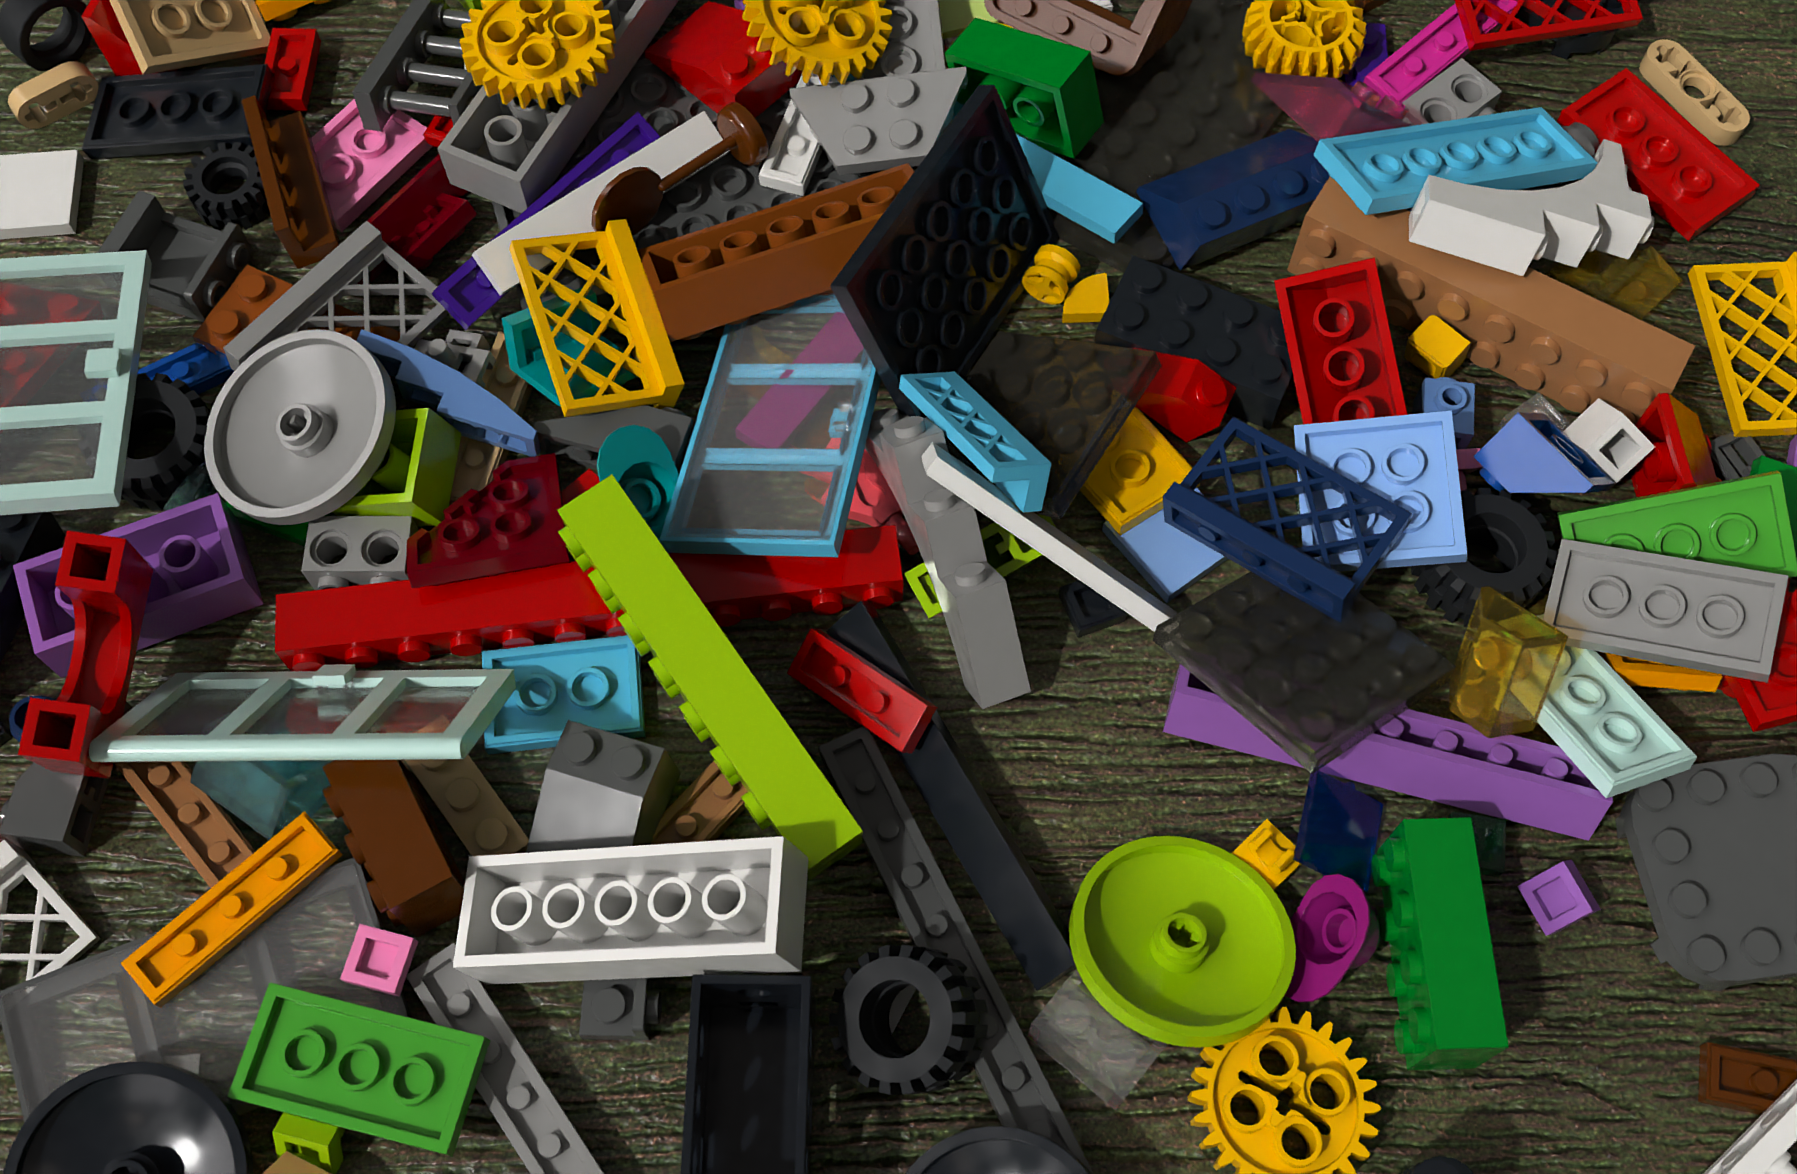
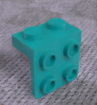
(528, 358)

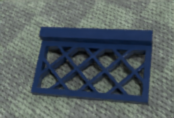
(1269, 555)

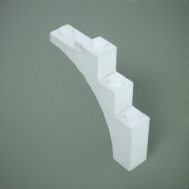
(1522, 225)

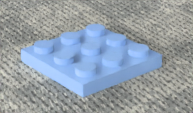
(1404, 461)

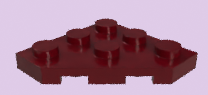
(494, 529)

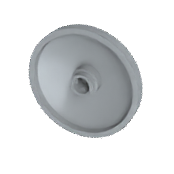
(300, 427)

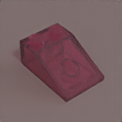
(1332, 107)

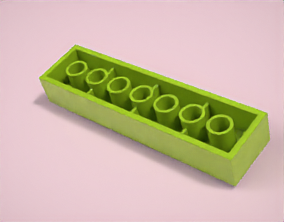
(709, 674)

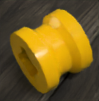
(1051, 274)

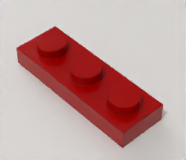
(862, 690)

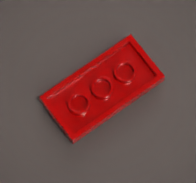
(1665, 155)

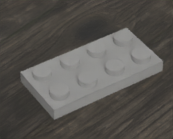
(1667, 609)

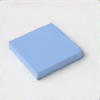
(1165, 555)

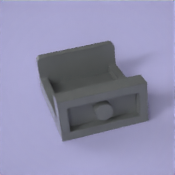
(188, 260)

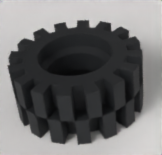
(217, 170)

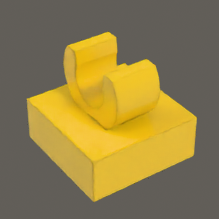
(1269, 854)

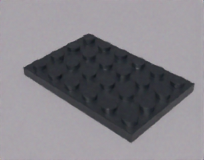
(947, 251)

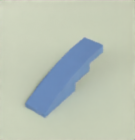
(455, 396)

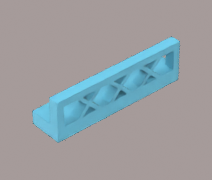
(981, 436)

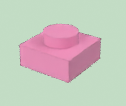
(379, 960)

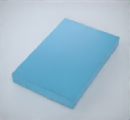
(559, 682)

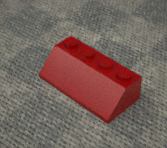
(1340, 344)

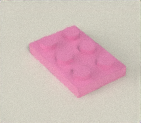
(363, 162)

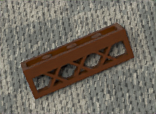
(292, 184)

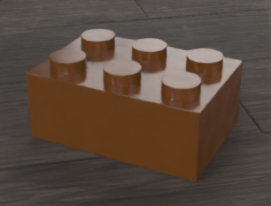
(396, 842)

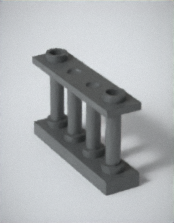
(402, 64)

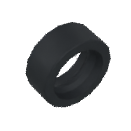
(64, 45)

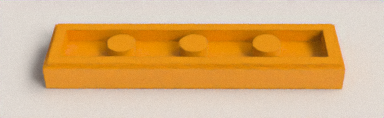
(231, 910)

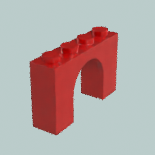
(109, 600)

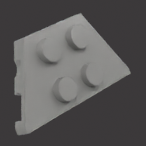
(880, 119)

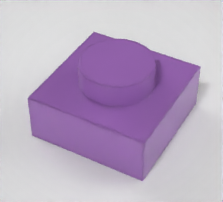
(1558, 897)

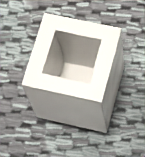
(1609, 439)

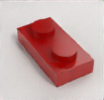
(293, 60)

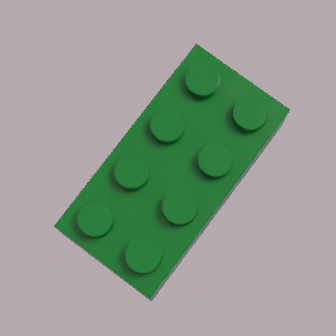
(1439, 945)

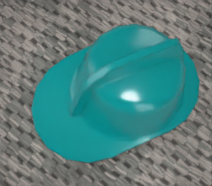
(642, 469)

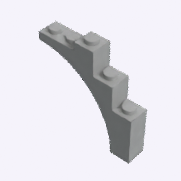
(952, 548)

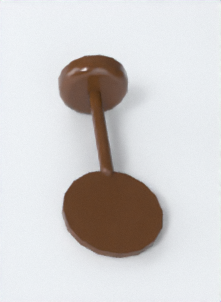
(639, 191)

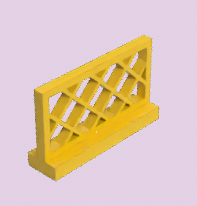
(633, 301)
(1782, 307)

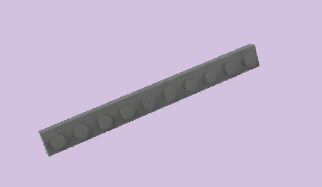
(936, 922)

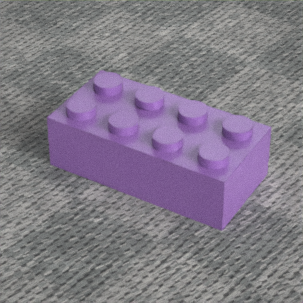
(195, 580)

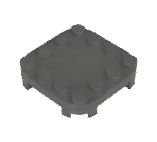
(1720, 868)

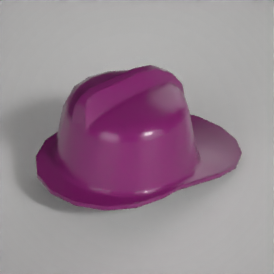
(1332, 933)

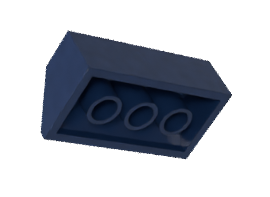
(1235, 197)

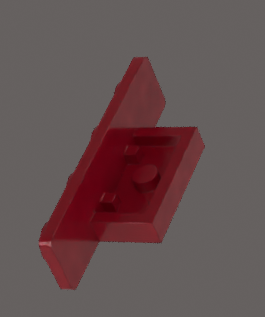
(422, 217)

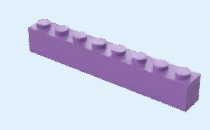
(1423, 759)

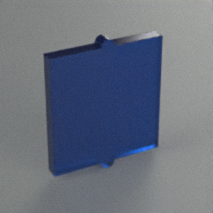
(1338, 829)

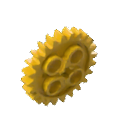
(820, 35)
(537, 47)
(1307, 1059)

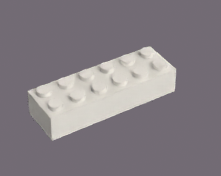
(634, 912)

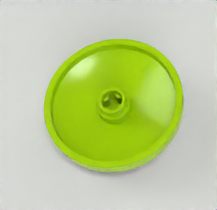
(1182, 941)

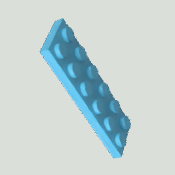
(1494, 151)

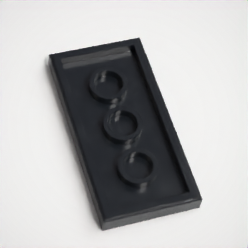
(174, 111)

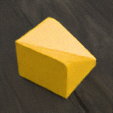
(1436, 348)

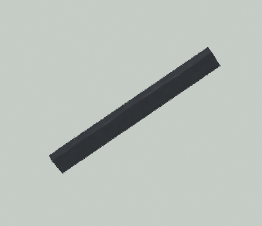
(969, 817)

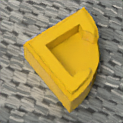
(1087, 300)

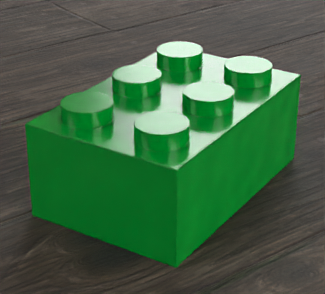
(1041, 82)

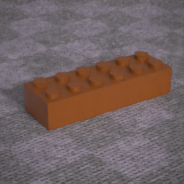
(765, 256)

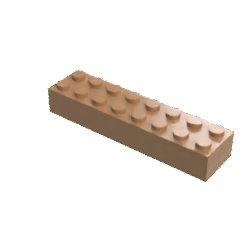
(1516, 324)

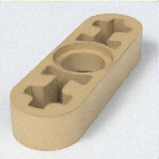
(1671, 68)

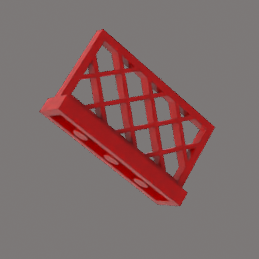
(1560, 26)

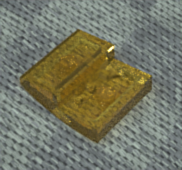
(1622, 283)

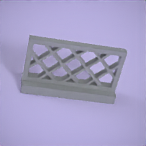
(329, 282)

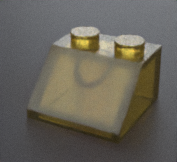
(1504, 666)

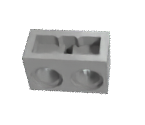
(1453, 95)
(365, 543)

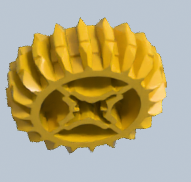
(1304, 36)

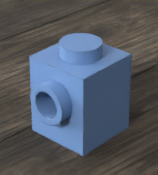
(1449, 395)

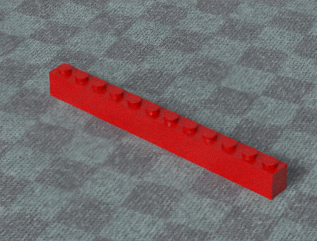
(563, 606)

